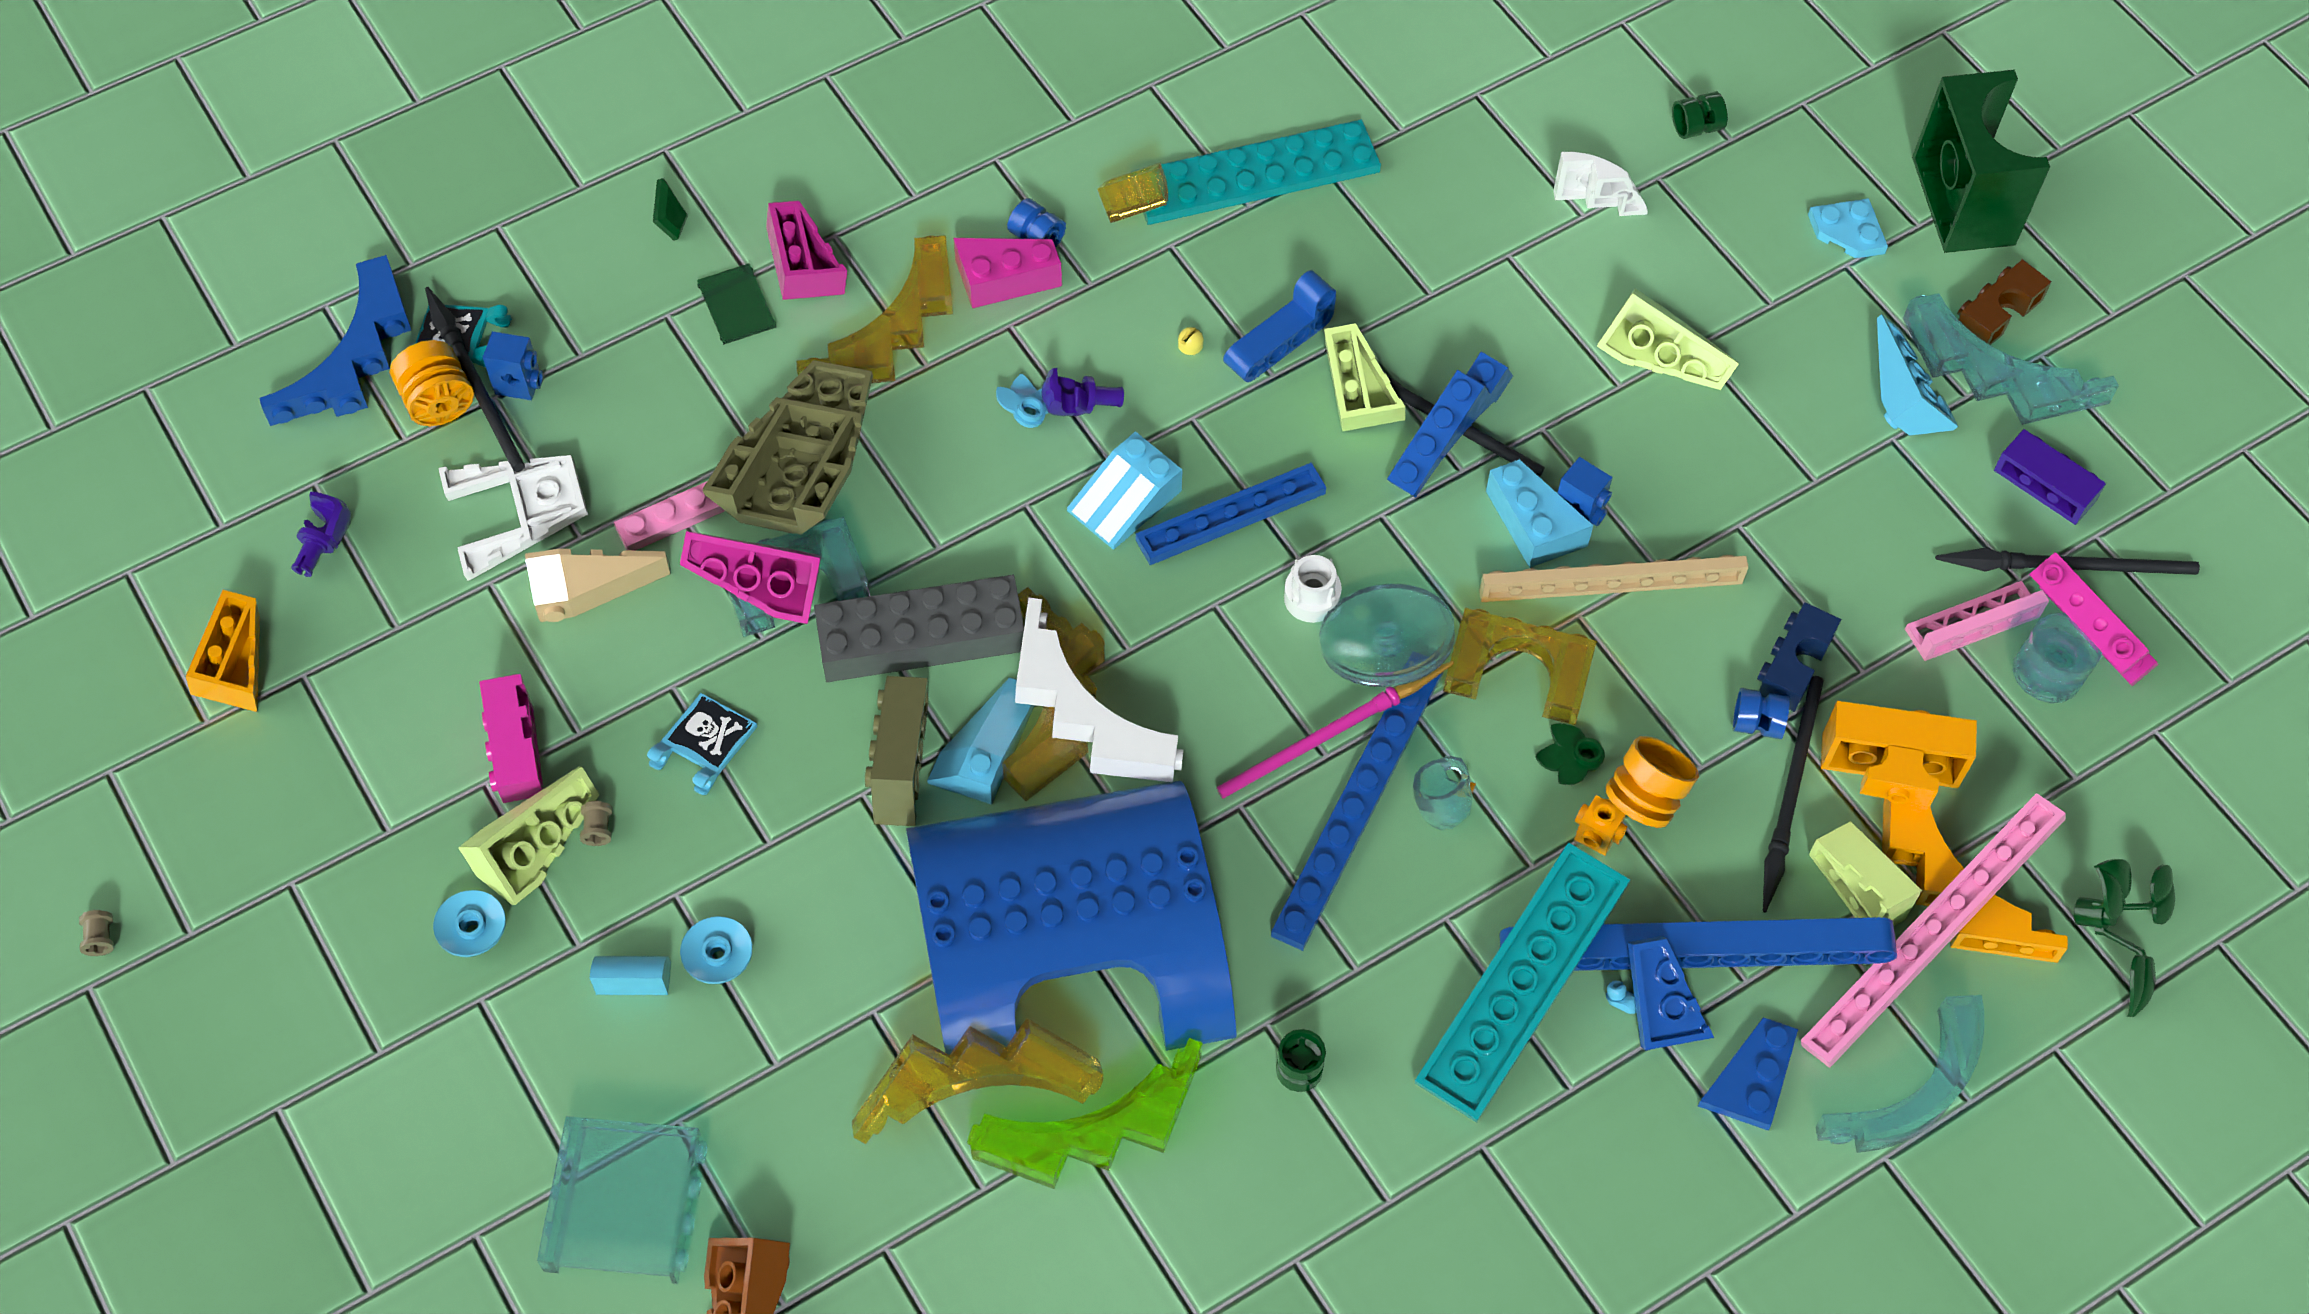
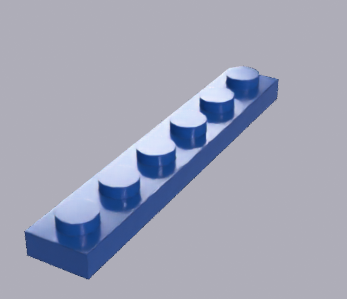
(1230, 513)

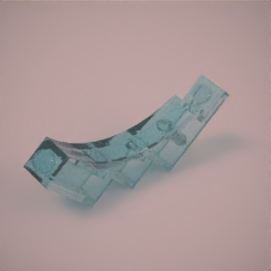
(2032, 389)

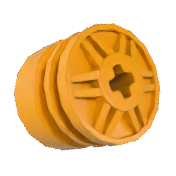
(431, 383)
(1652, 781)

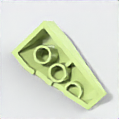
(1659, 341)
(523, 842)

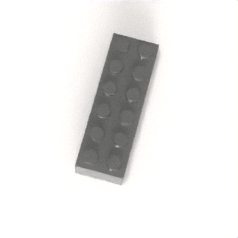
(919, 628)

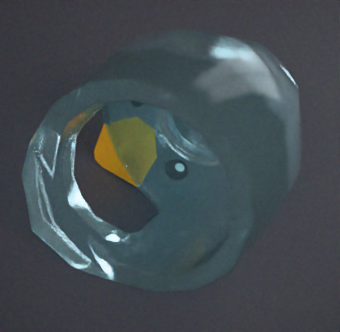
(1442, 800)

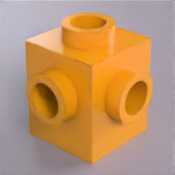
(1600, 825)

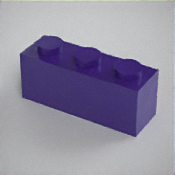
(2049, 476)

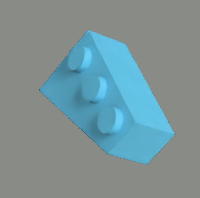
(1536, 515)

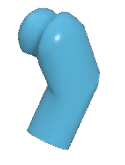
(1620, 998)

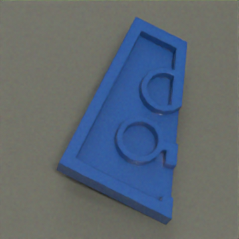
(1662, 998)
(1754, 1076)

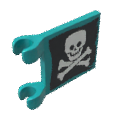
(471, 324)

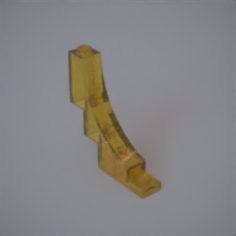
(900, 325)
(928, 1075)

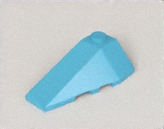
(1906, 387)
(976, 753)

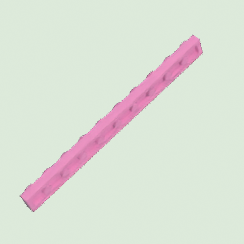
(1933, 930)

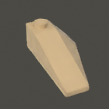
(574, 584)

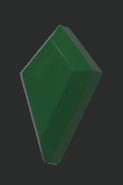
(668, 211)

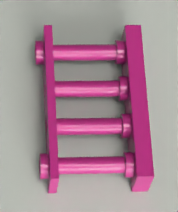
(2094, 618)

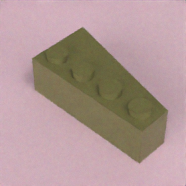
(897, 750)

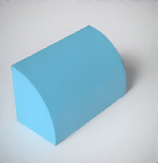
(630, 975)

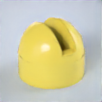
(1194, 343)

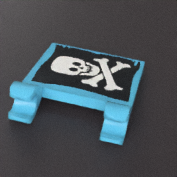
(706, 736)

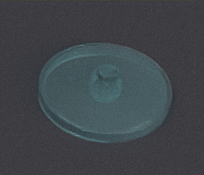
(1387, 635)

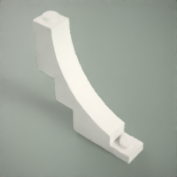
(1118, 745)

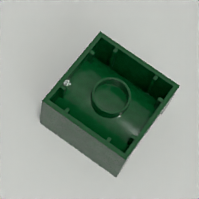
(1970, 180)

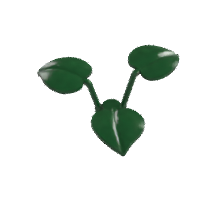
(2097, 913)

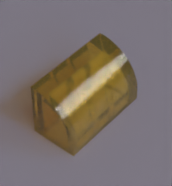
(1134, 192)

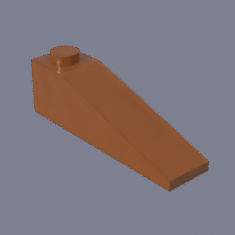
(745, 1274)

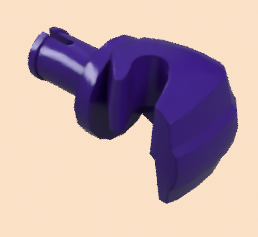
(1072, 398)
(323, 539)

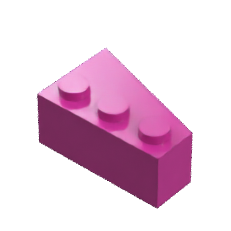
(800, 255)
(1006, 268)
(512, 738)

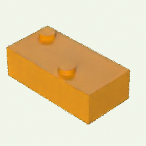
(1861, 733)

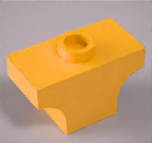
(1900, 778)

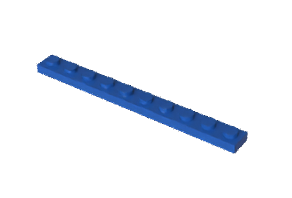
(1350, 818)

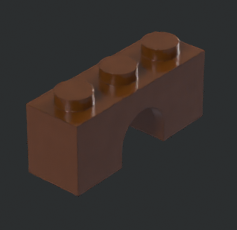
(2015, 288)

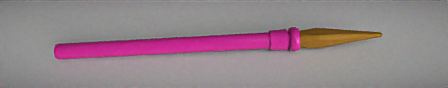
(1377, 704)

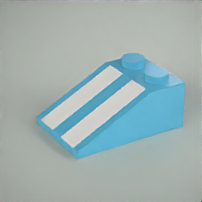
(1126, 490)

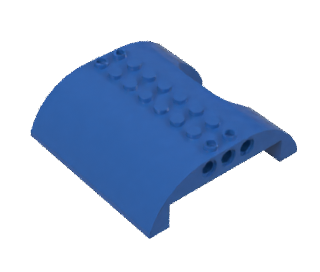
(1073, 895)

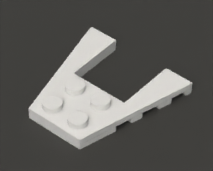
(545, 498)

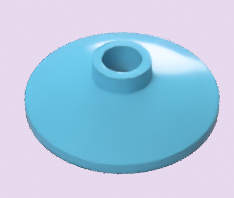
(462, 911)
(712, 936)

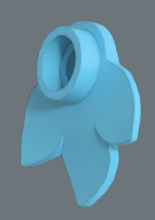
(1023, 399)

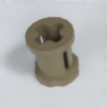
(596, 821)
(96, 933)

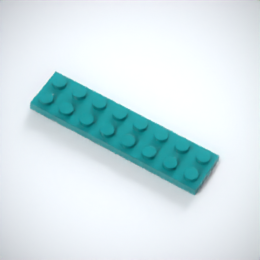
(1266, 170)
(1522, 982)

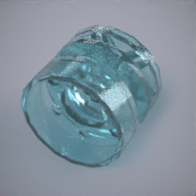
(2055, 659)

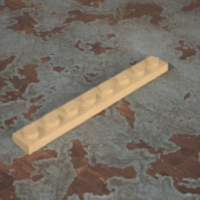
(1613, 578)

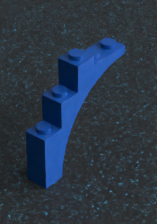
(359, 353)

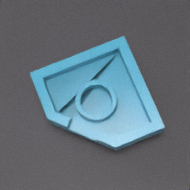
(1849, 226)

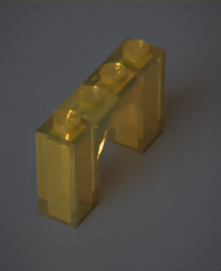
(1563, 655)

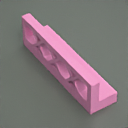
(1979, 626)

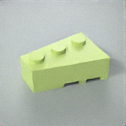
(1359, 383)
(1864, 875)

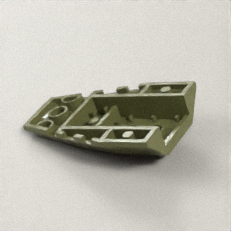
(797, 454)

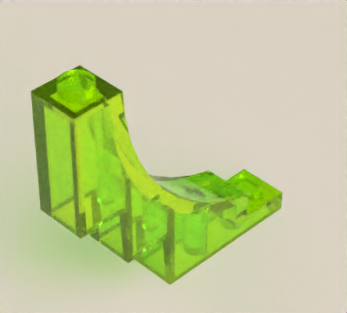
(1140, 1116)

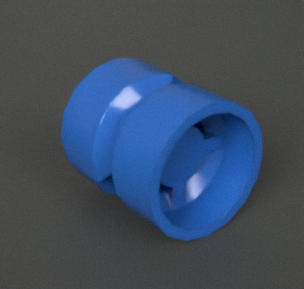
(1032, 221)
(1761, 713)

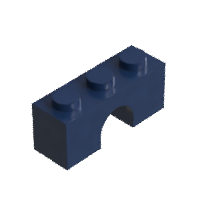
(1808, 635)

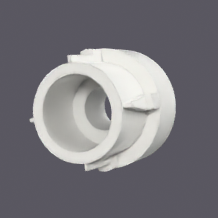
(1312, 588)

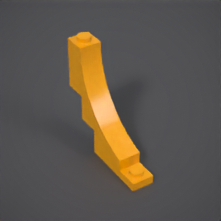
(1998, 927)

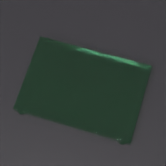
(736, 303)

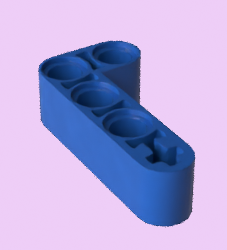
(1285, 330)

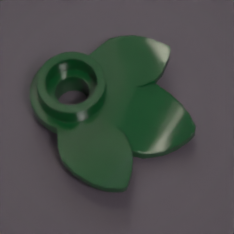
(1566, 754)

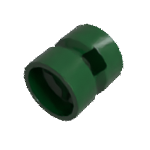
(1697, 115)
(1300, 1060)

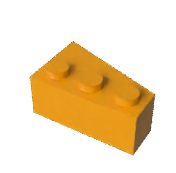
(228, 654)

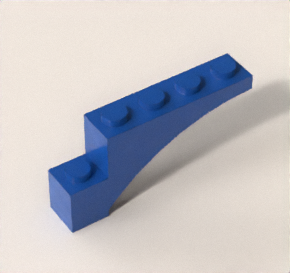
(1450, 417)

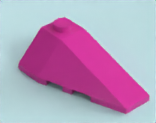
(764, 575)

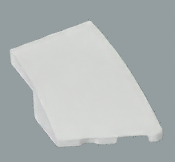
(1598, 183)

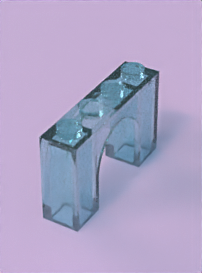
(838, 562)

